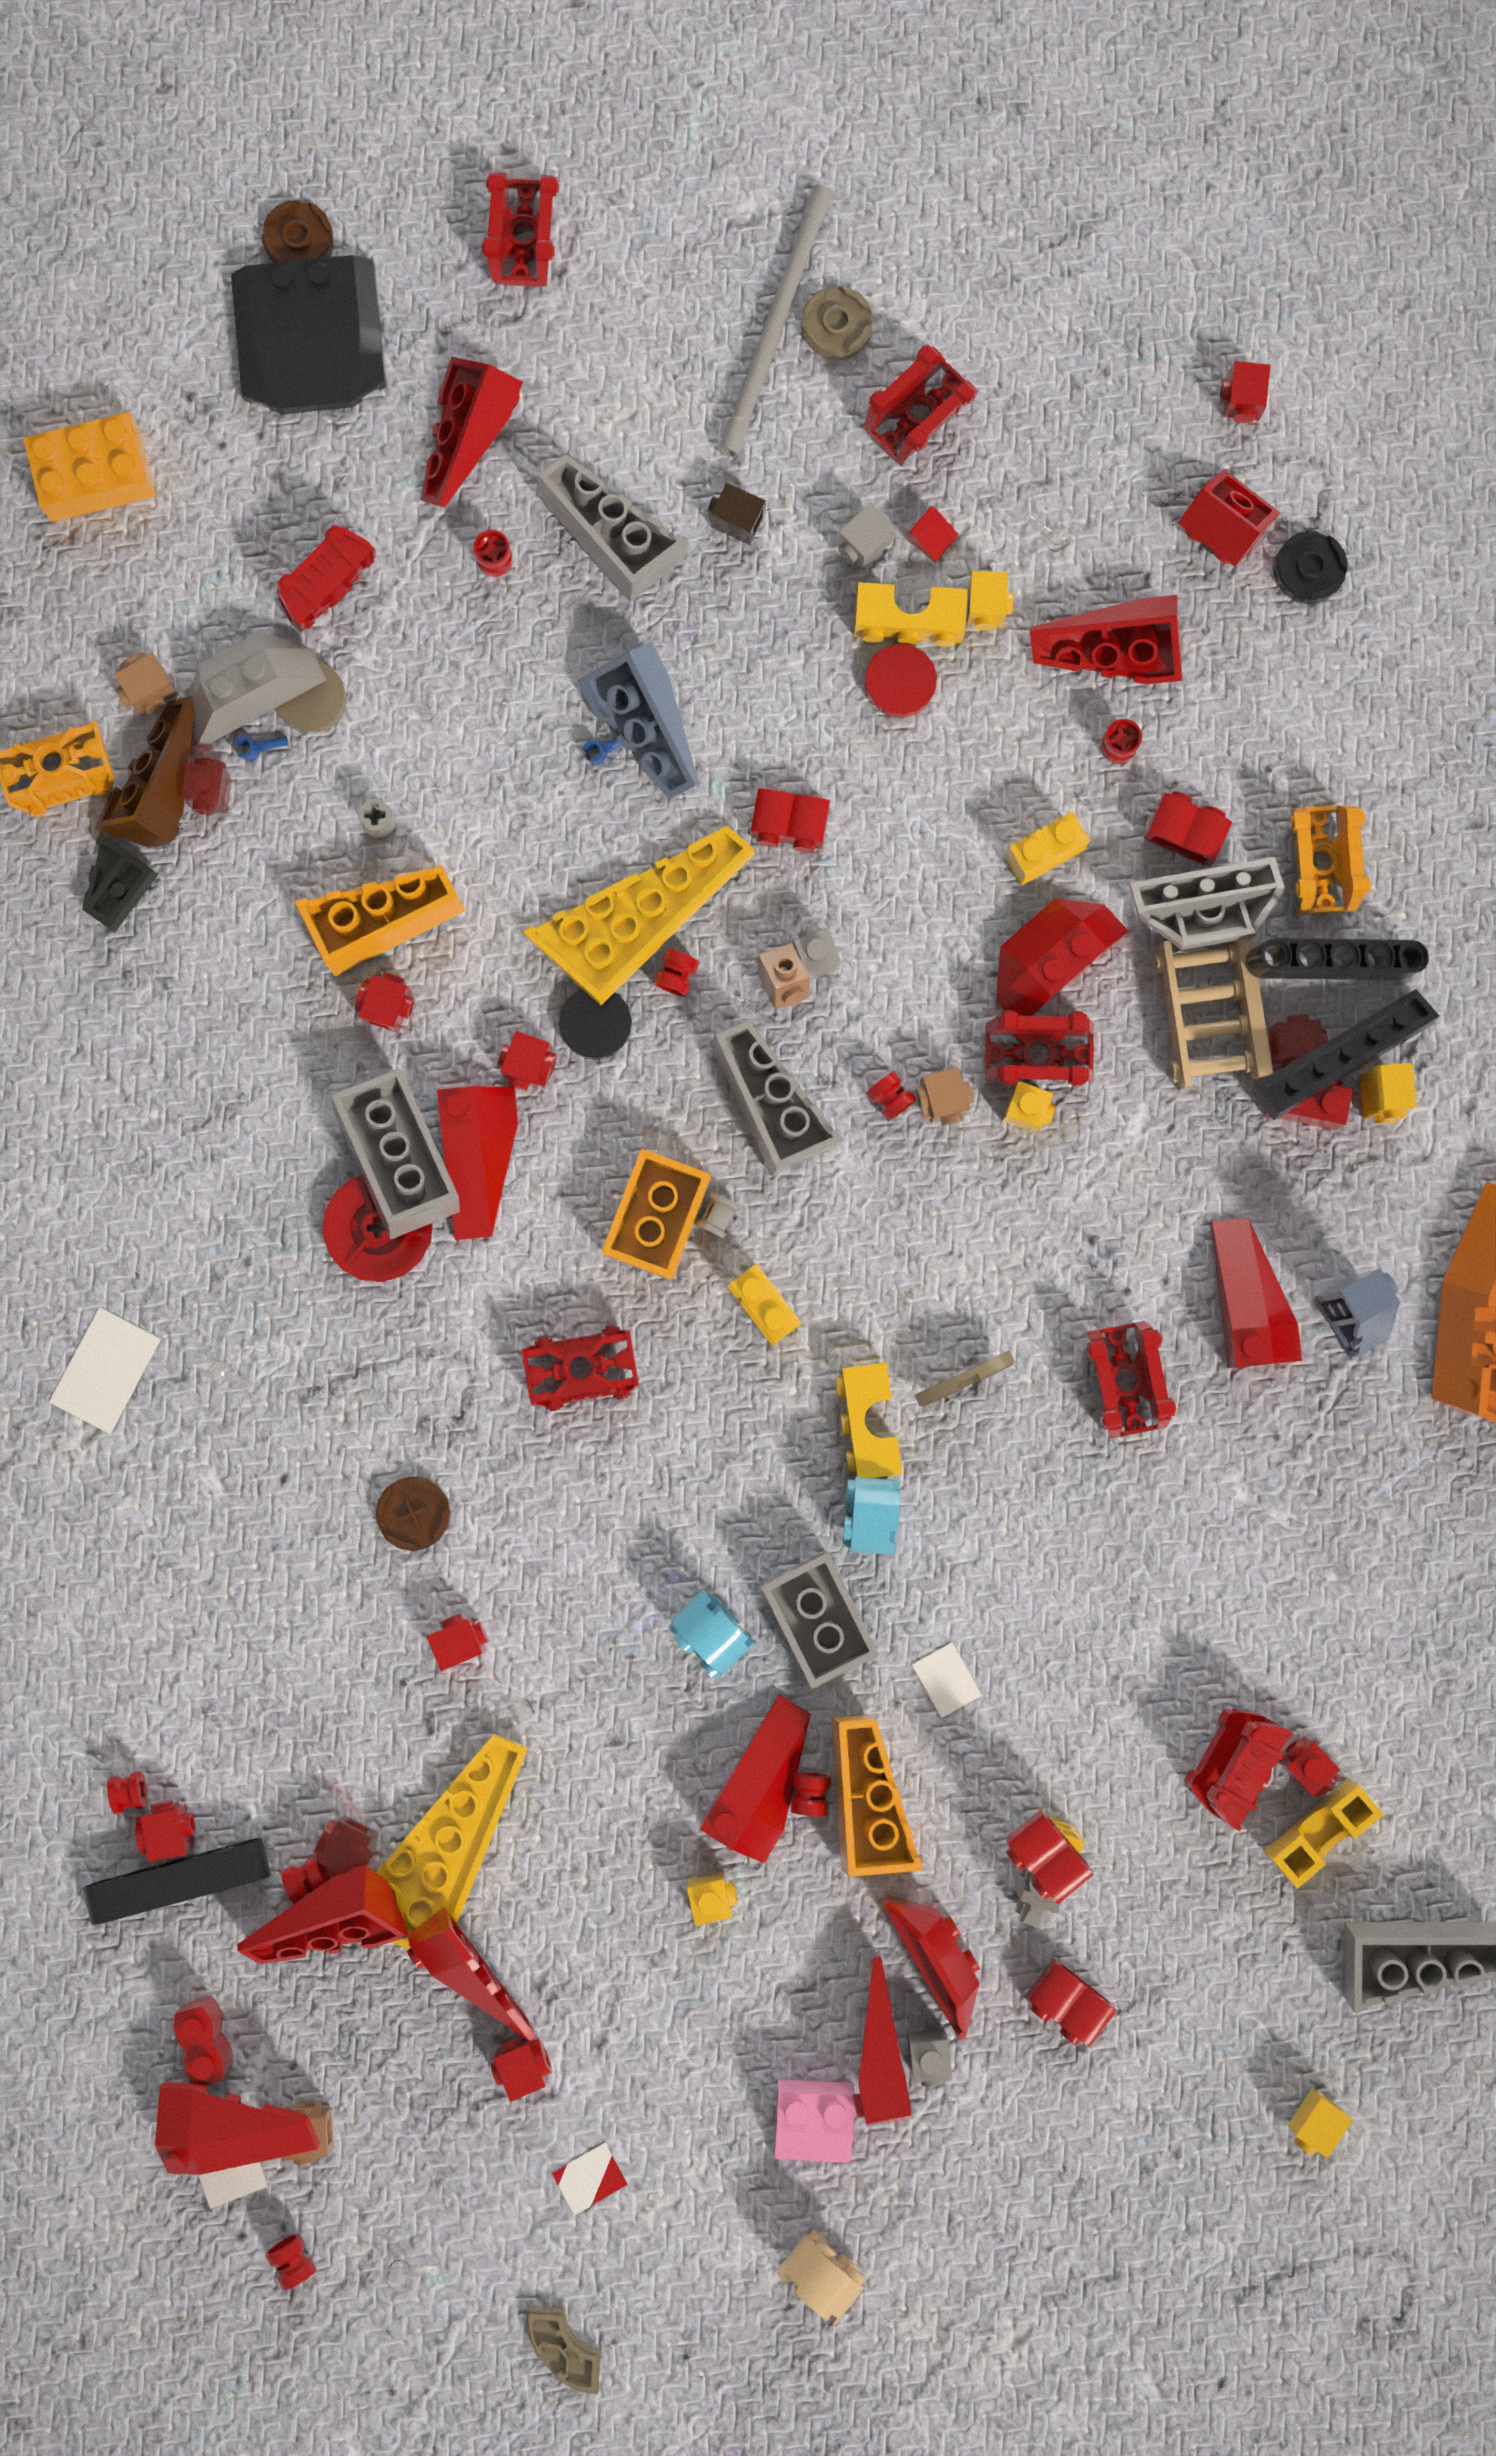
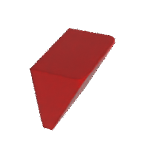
(932, 534)

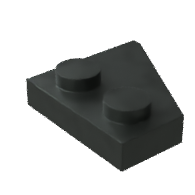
(115, 884)

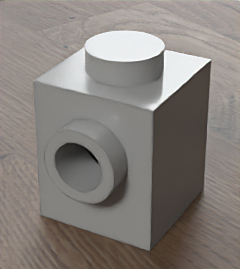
(865, 536)
(817, 951)
(929, 2057)

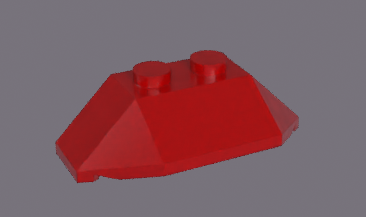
(1053, 952)
(939, 1958)

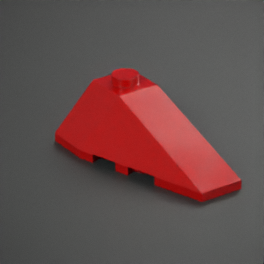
(1123, 640)
(1253, 1307)
(758, 1792)
(338, 1913)

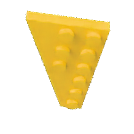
(630, 920)
(448, 1845)

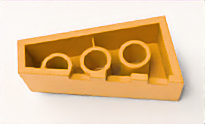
(379, 916)

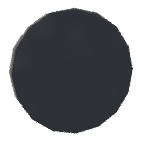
(1310, 567)
(594, 1029)

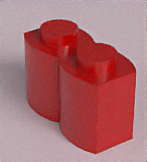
(790, 820)
(1188, 828)
(1048, 1856)
(1071, 2003)
(206, 2048)

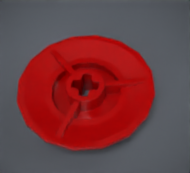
(359, 1249)

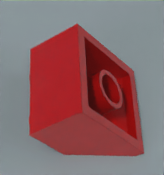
(1228, 518)

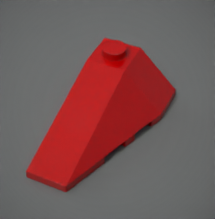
(475, 409)
(477, 1146)
(456, 1963)
(882, 2075)
(213, 2134)

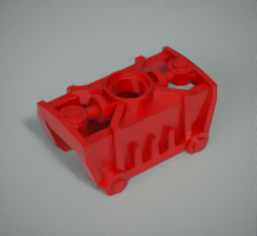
(504, 223)
(910, 391)
(324, 576)
(1044, 1031)
(1148, 1374)
(585, 1388)
(1237, 1764)

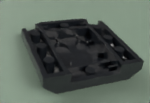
(308, 333)

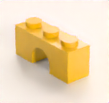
(881, 619)
(869, 1454)
(1338, 1816)

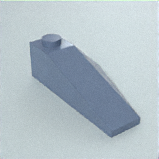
(641, 708)

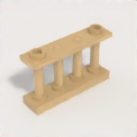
(1249, 1024)

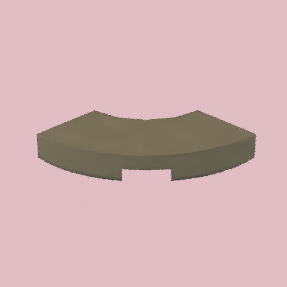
(965, 1379)
(561, 2351)

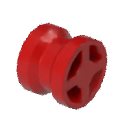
(127, 1792)

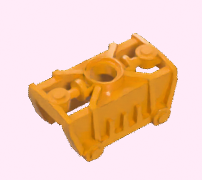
(63, 783)
(1345, 857)

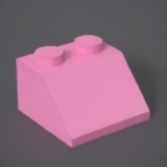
(814, 2121)

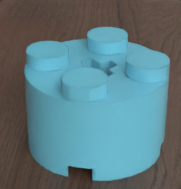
(873, 1517)
(711, 1632)

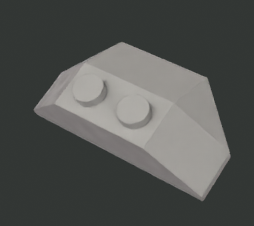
(249, 683)
(1210, 903)

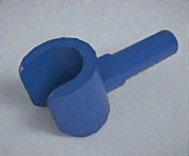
(259, 746)
(605, 748)

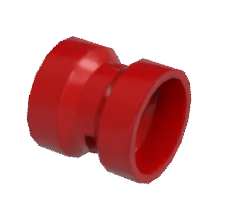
(491, 545)
(1124, 734)
(676, 972)
(891, 1096)
(810, 1794)
(303, 1879)
(290, 2262)

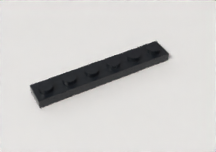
(1344, 1054)

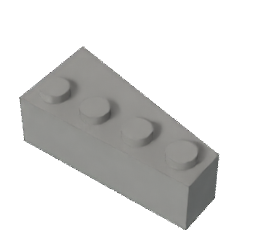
(614, 533)
(773, 1104)
(1414, 1958)

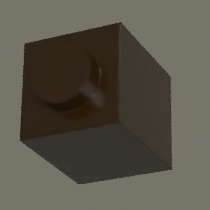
(737, 513)

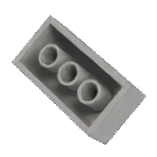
(395, 1153)

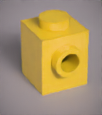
(988, 600)
(1029, 1107)
(711, 1898)
(1319, 2124)

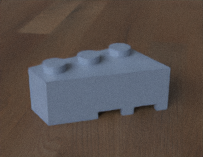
(1361, 1310)

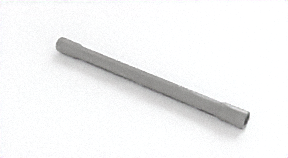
(739, 422)

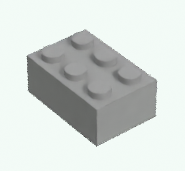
(819, 1619)

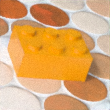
(89, 467)
(656, 1214)

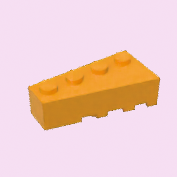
(869, 1805)

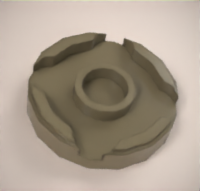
(837, 322)
(317, 707)

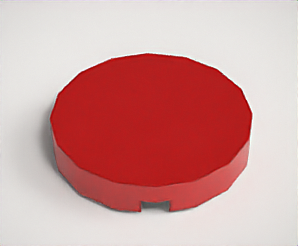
(900, 680)

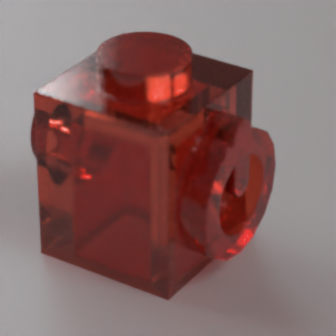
(206, 786)
(1295, 1038)
(344, 1846)

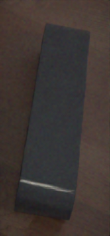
(1352, 953)
(176, 1881)

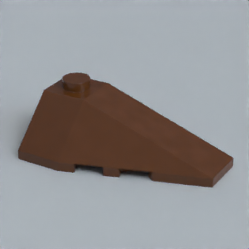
(151, 799)

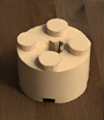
(821, 2278)

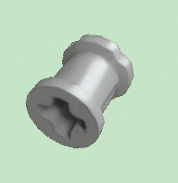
(369, 812)
(717, 1215)

